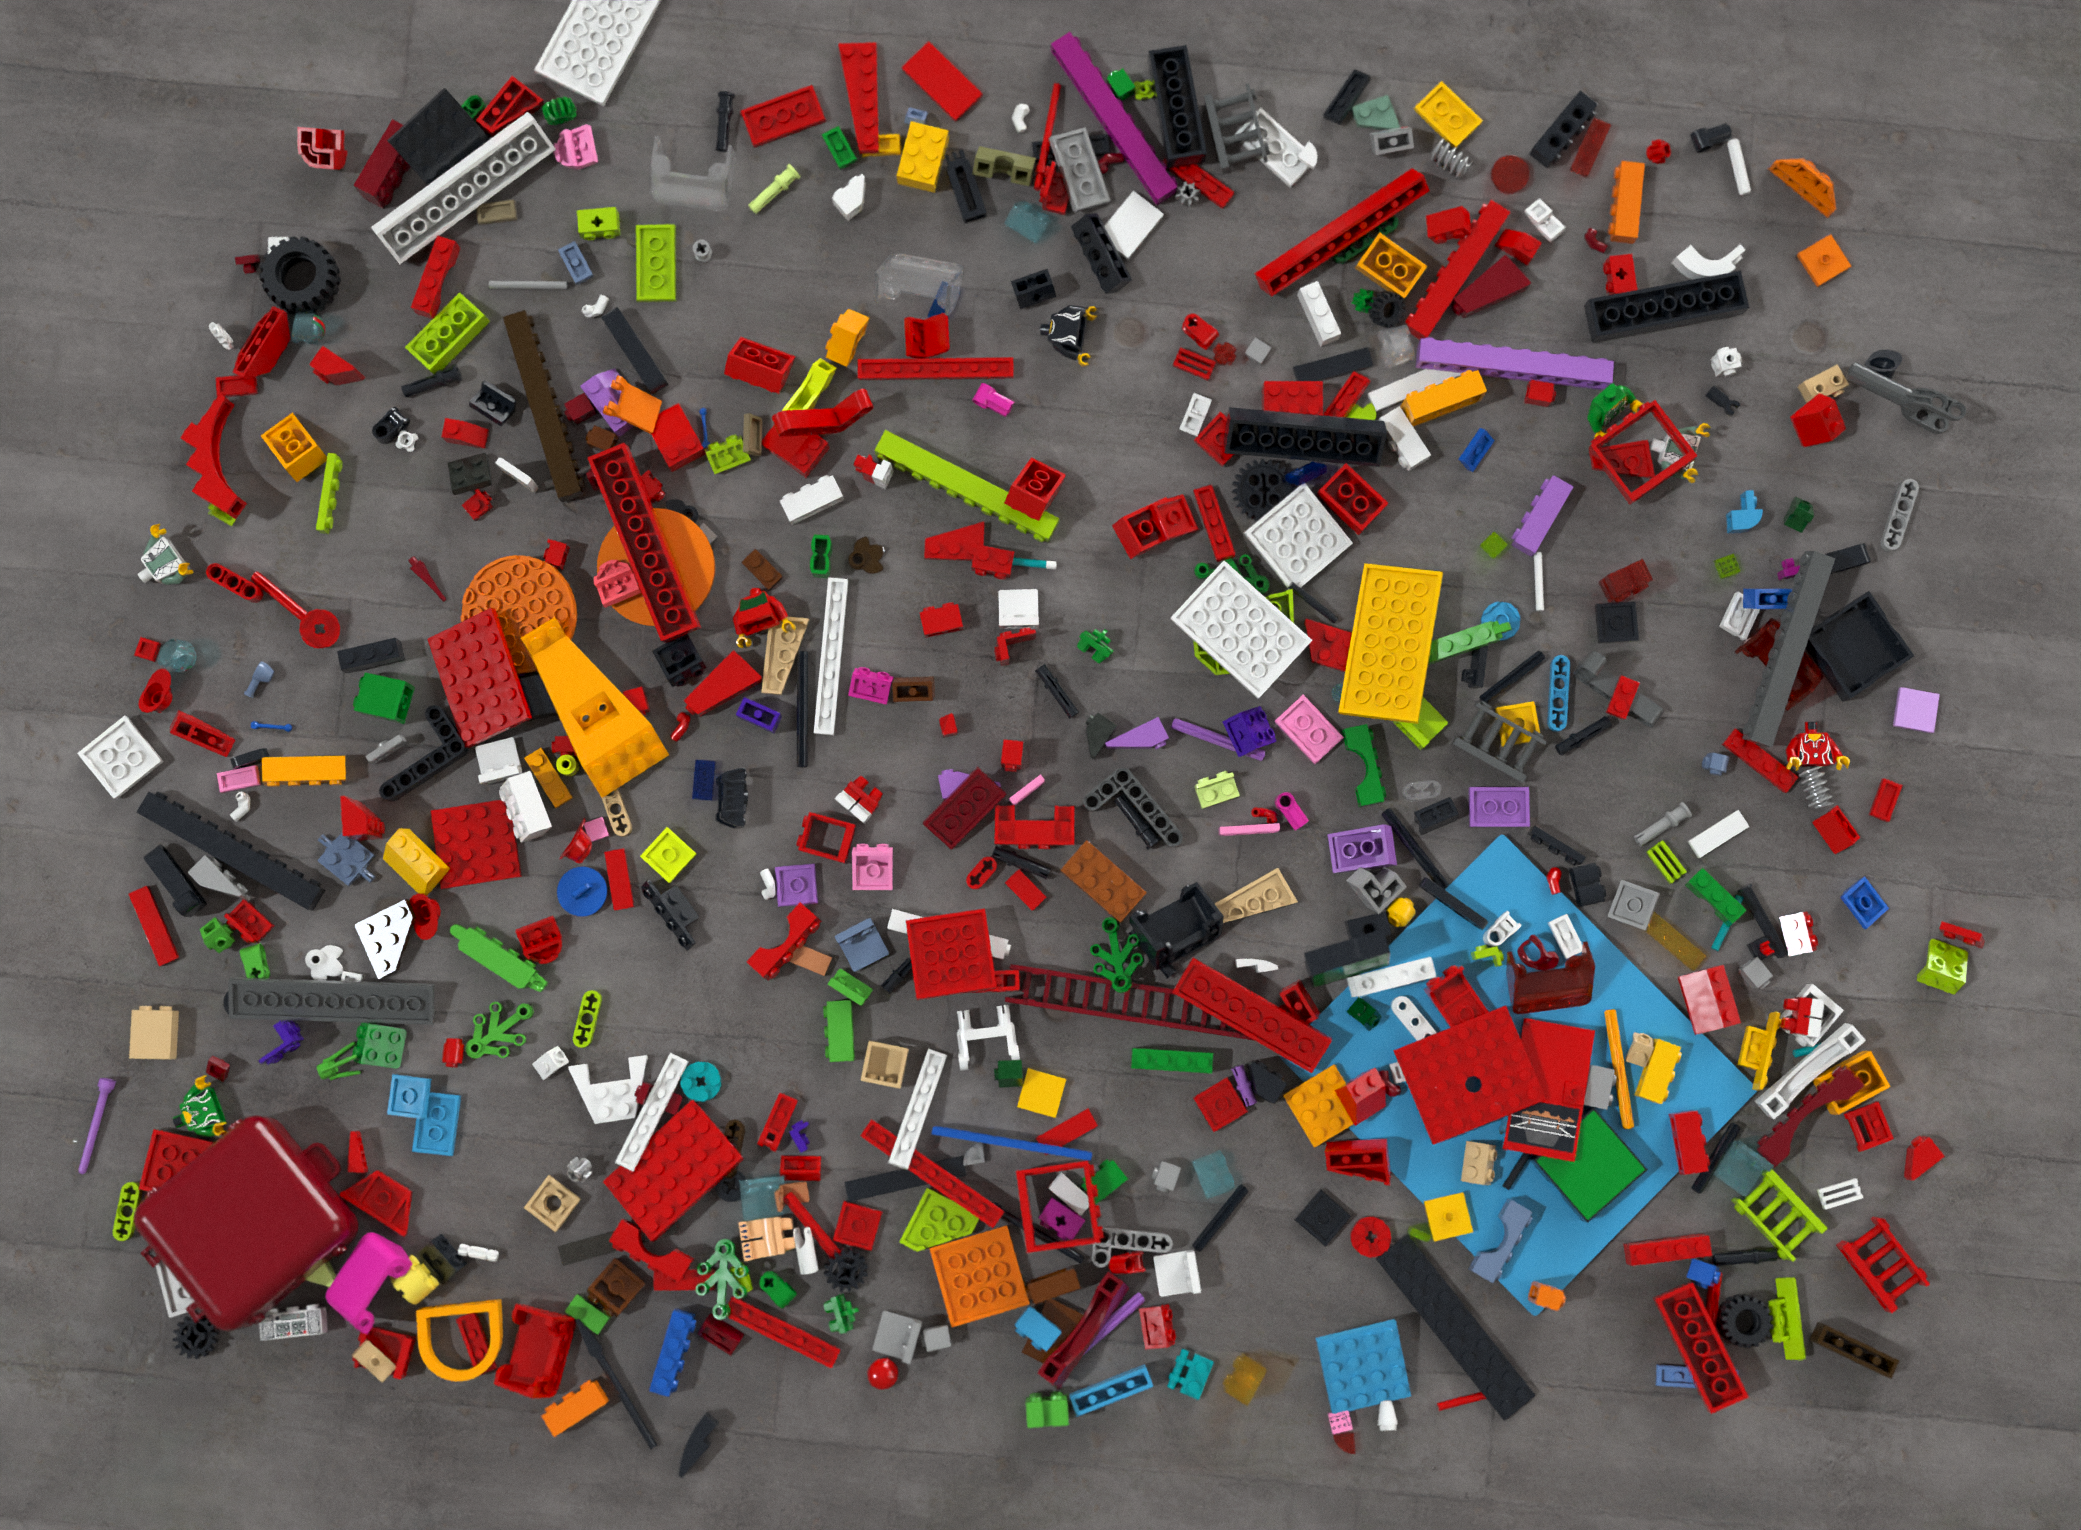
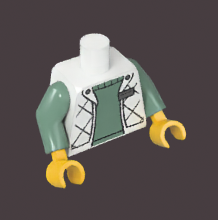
(1670, 453)
(163, 560)

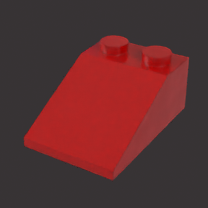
(676, 438)
(798, 452)
(1138, 531)

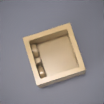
(884, 1064)

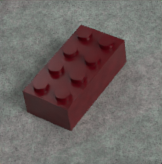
(382, 171)

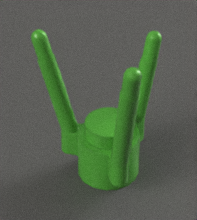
(329, 1067)

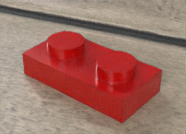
(1622, 697)

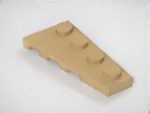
(781, 654)
(1259, 896)

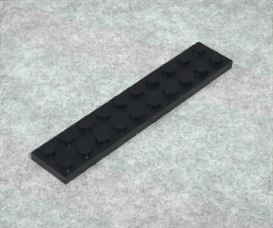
(1455, 1327)

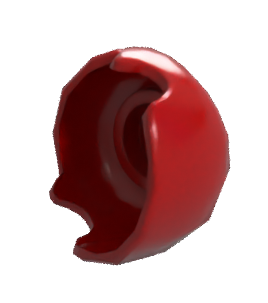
(882, 1374)

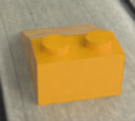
(294, 447)

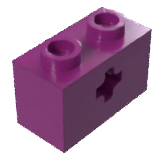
(1072, 1219)

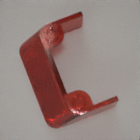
(1760, 644)
(1551, 988)

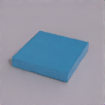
(409, 1096)

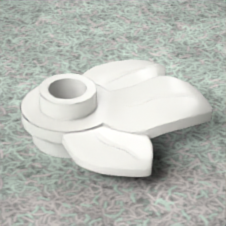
(328, 962)

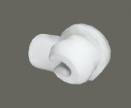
(1019, 113)
(243, 806)

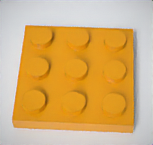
(1318, 1106)

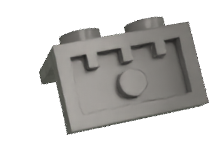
(897, 1336)

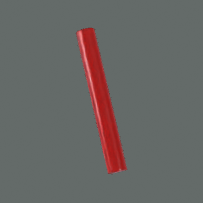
(1460, 1401)

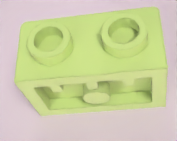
(1216, 790)

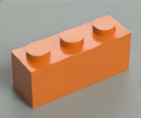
(574, 1407)

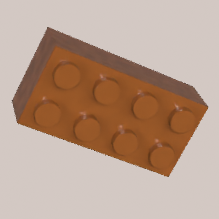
(1103, 881)

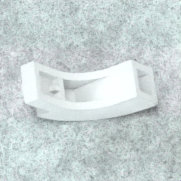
(1695, 266)

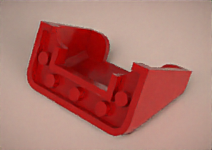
(537, 1352)

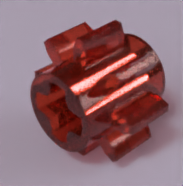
(1224, 353)

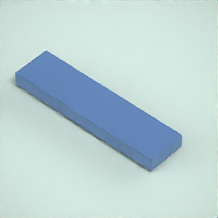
(1674, 1376)

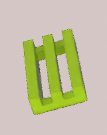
(1672, 857)

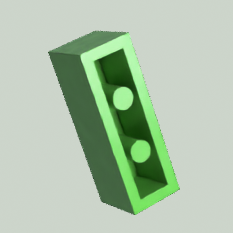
(839, 1031)

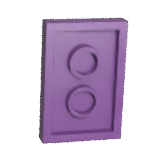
(1499, 807)

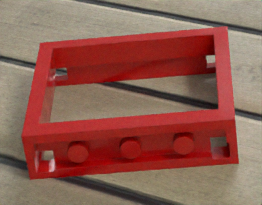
(1629, 420)
(1027, 1214)

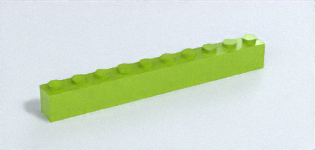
(961, 484)

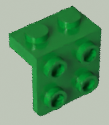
(379, 1045)

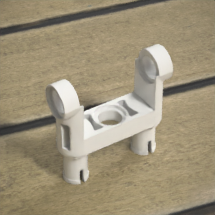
(967, 1033)

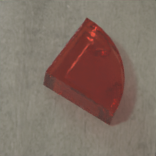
(1345, 1442)

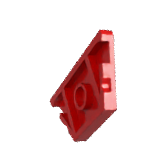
(1328, 645)
(383, 1200)

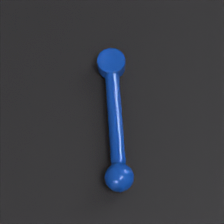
(703, 412)
(255, 725)

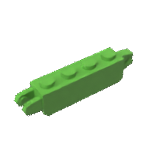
(1467, 640)
(498, 959)

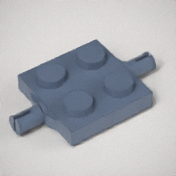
(346, 859)

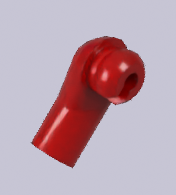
(682, 727)
(1265, 813)
(1553, 880)

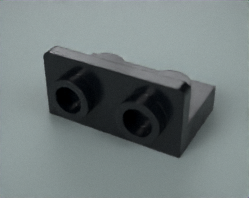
(441, 1259)

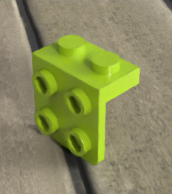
(1945, 967)

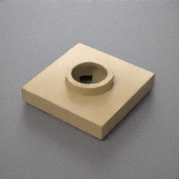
(538, 1203)

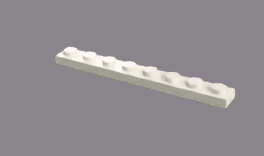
(831, 656)

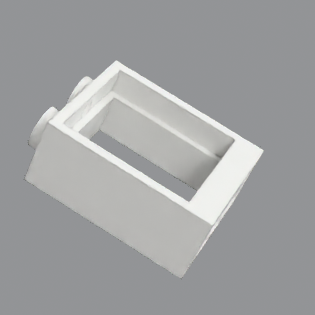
(1829, 1006)

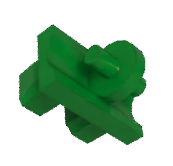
(1102, 649)
(843, 1312)

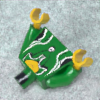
(1609, 405)
(201, 1110)

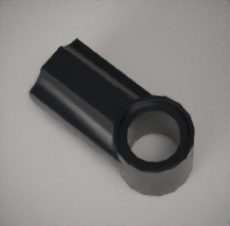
(1705, 138)

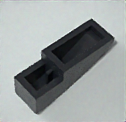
(697, 1443)

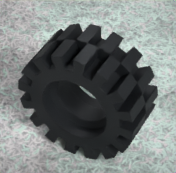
(1395, 312)

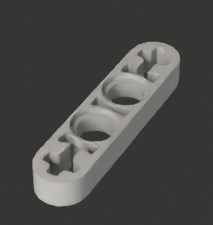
(1902, 516)

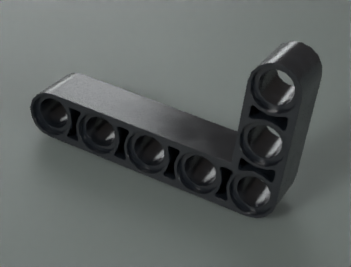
(430, 759)

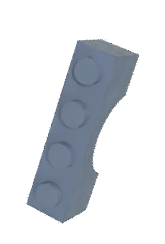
(1514, 1220)

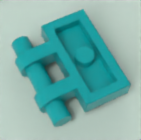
(1196, 1375)

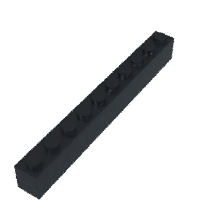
(230, 850)

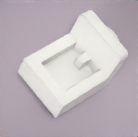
(550, 1062)

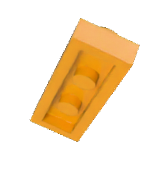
(548, 777)

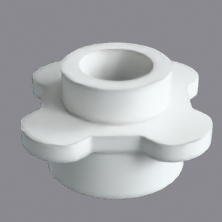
(403, 436)

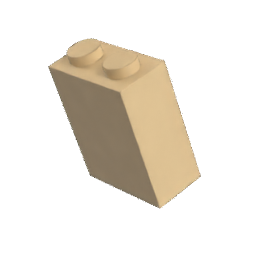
(154, 1033)

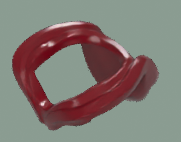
(1547, 960)

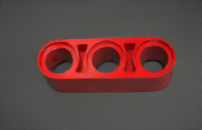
(226, 579)

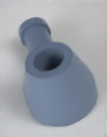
(262, 673)

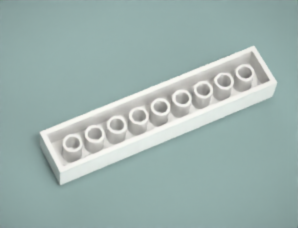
(463, 188)

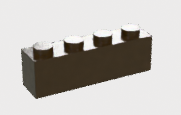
(1854, 1350)

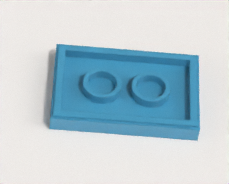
(439, 1129)

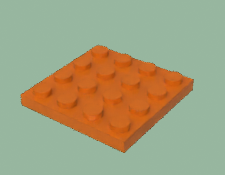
(979, 1276)

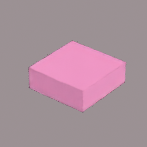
(596, 829)

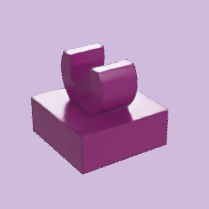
(1789, 569)

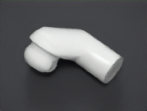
(595, 310)
(770, 884)

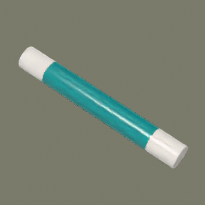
(1034, 563)

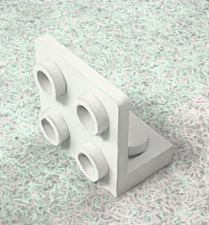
(1018, 609)
(498, 761)
(1177, 1273)

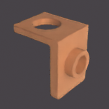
(799, 1189)

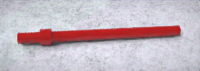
(1041, 167)

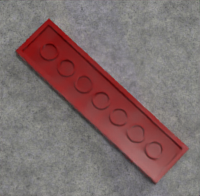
(1252, 1015)

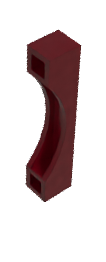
(1839, 1087)
(1065, 1358)

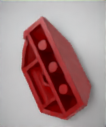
(263, 345)

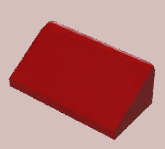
(801, 1168)

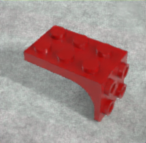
(1454, 996)

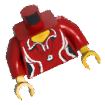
(1814, 750)

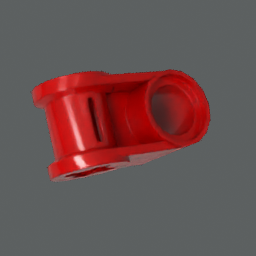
(1201, 333)
(1127, 1263)

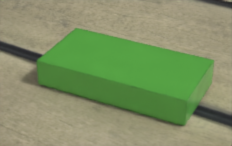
(588, 1314)

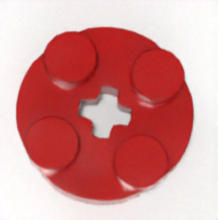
(331, 628)
(1380, 1243)

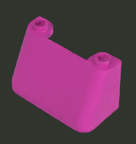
(362, 1277)

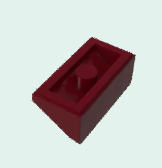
(720, 1334)

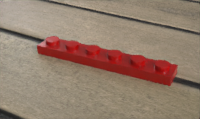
(783, 1332)

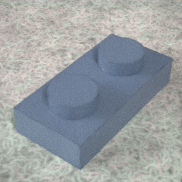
(575, 263)

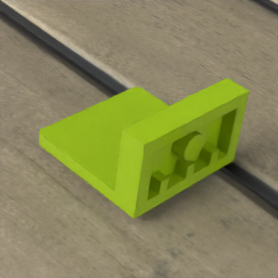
(1429, 725)

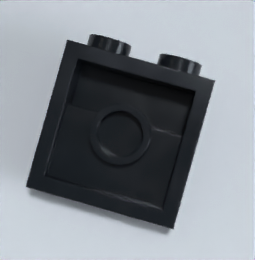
(679, 660)

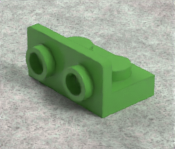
(850, 987)

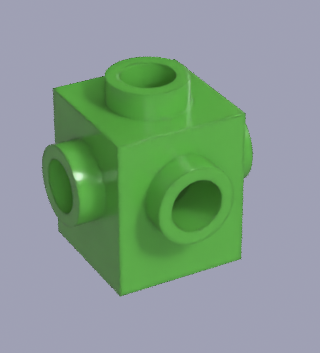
(217, 935)

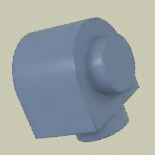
(1715, 763)

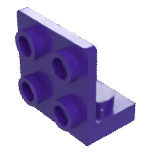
(1249, 731)

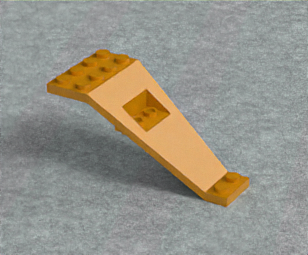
(612, 741)

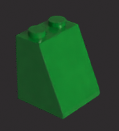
(383, 698)

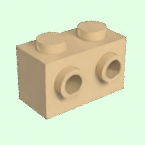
(1826, 383)

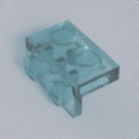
(1027, 221)
(1213, 1174)

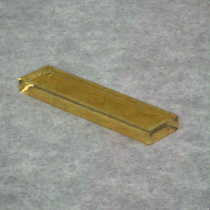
(1674, 942)

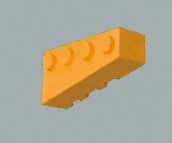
(303, 770)

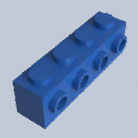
(672, 1352)

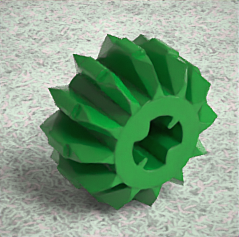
(559, 111)

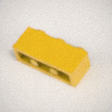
(1658, 1072)

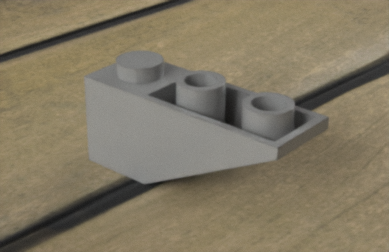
(211, 875)

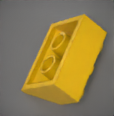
(414, 861)

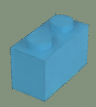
(1037, 1328)

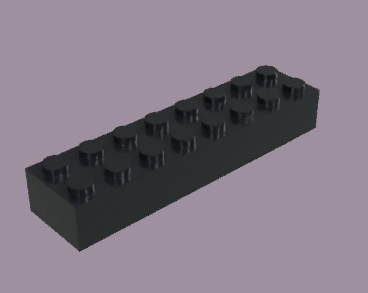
(1666, 306)
(1304, 437)

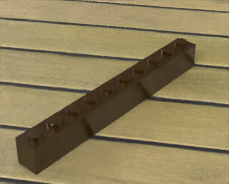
(543, 406)

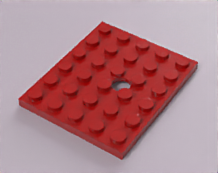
(1444, 1061)

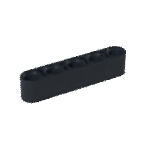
(634, 351)

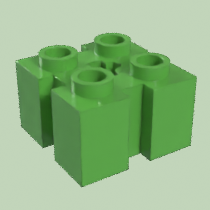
(1047, 1410)

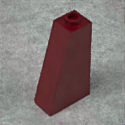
(1493, 286)

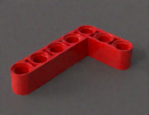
(823, 420)

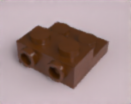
(615, 1288)

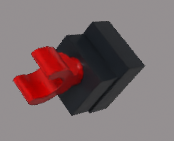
(1760, 948)

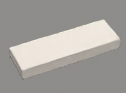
(1718, 834)

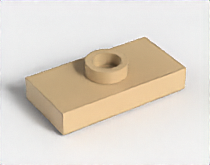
(374, 1360)

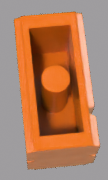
(1546, 1296)

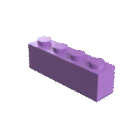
(1541, 515)

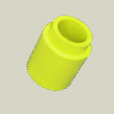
(573, 765)

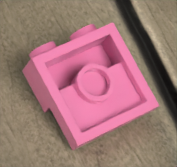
(872, 867)

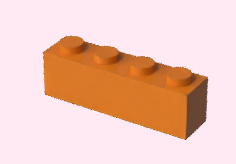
(1627, 202)

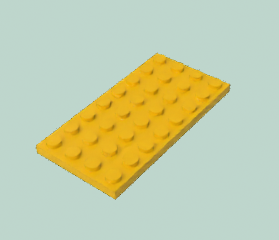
(1391, 643)

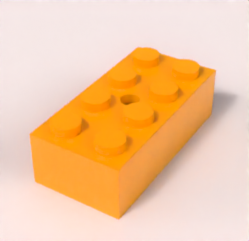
(1443, 398)

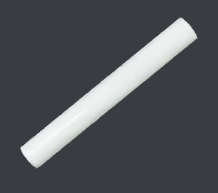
(1538, 581)

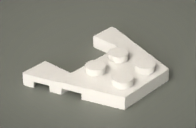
(610, 1099)

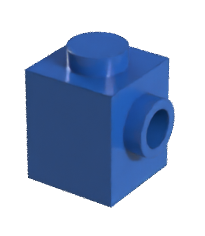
(1703, 1273)

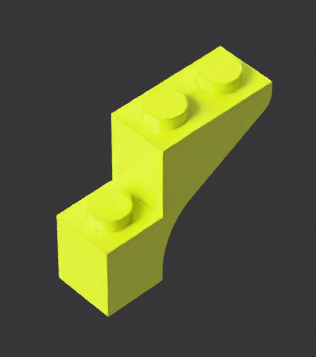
(813, 385)

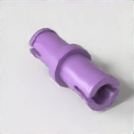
(1244, 1085)

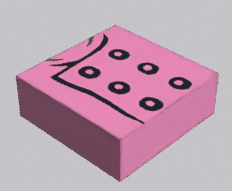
(1340, 1422)

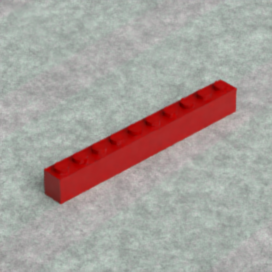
(1342, 232)

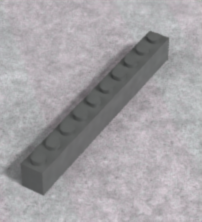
(1788, 648)

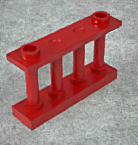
(1863, 1266)

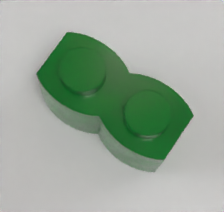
(822, 551)

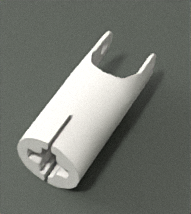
(805, 1251)

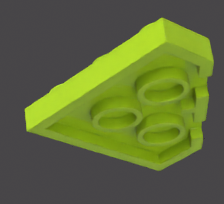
(937, 1222)

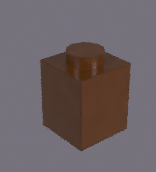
(601, 439)

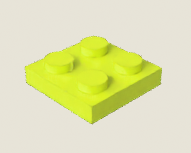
(668, 855)

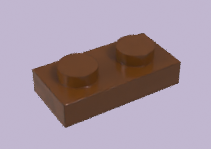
(762, 569)

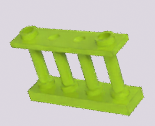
(1798, 1210)

